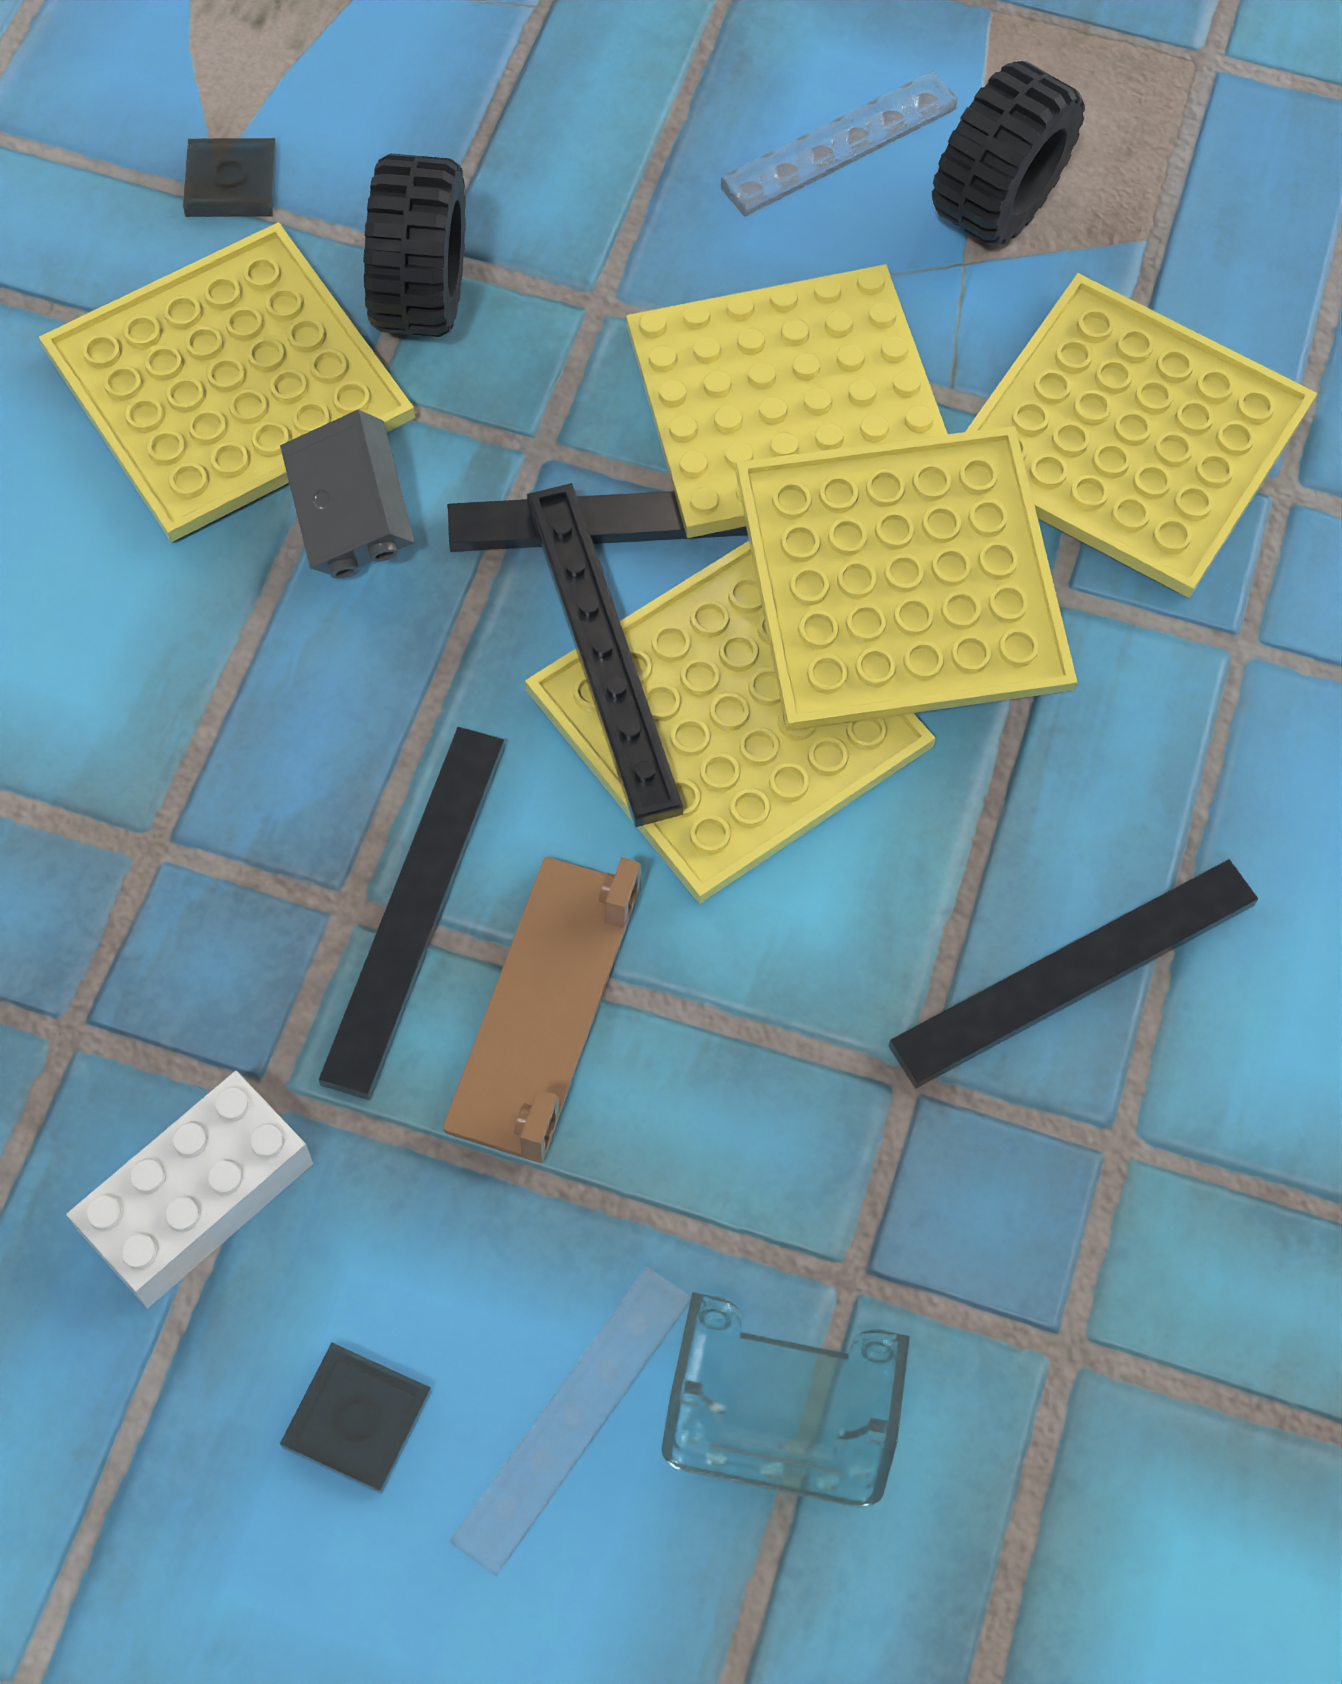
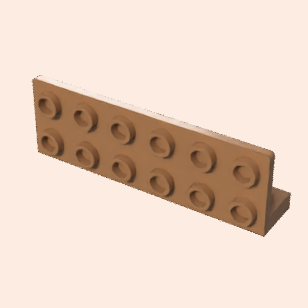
(543, 1008)

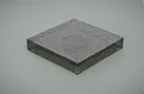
(230, 177)
(356, 1418)

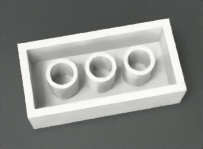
(191, 1188)

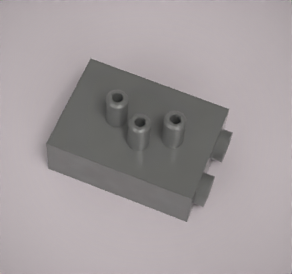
(347, 494)

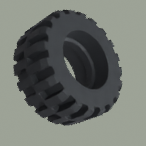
(1007, 152)
(414, 244)

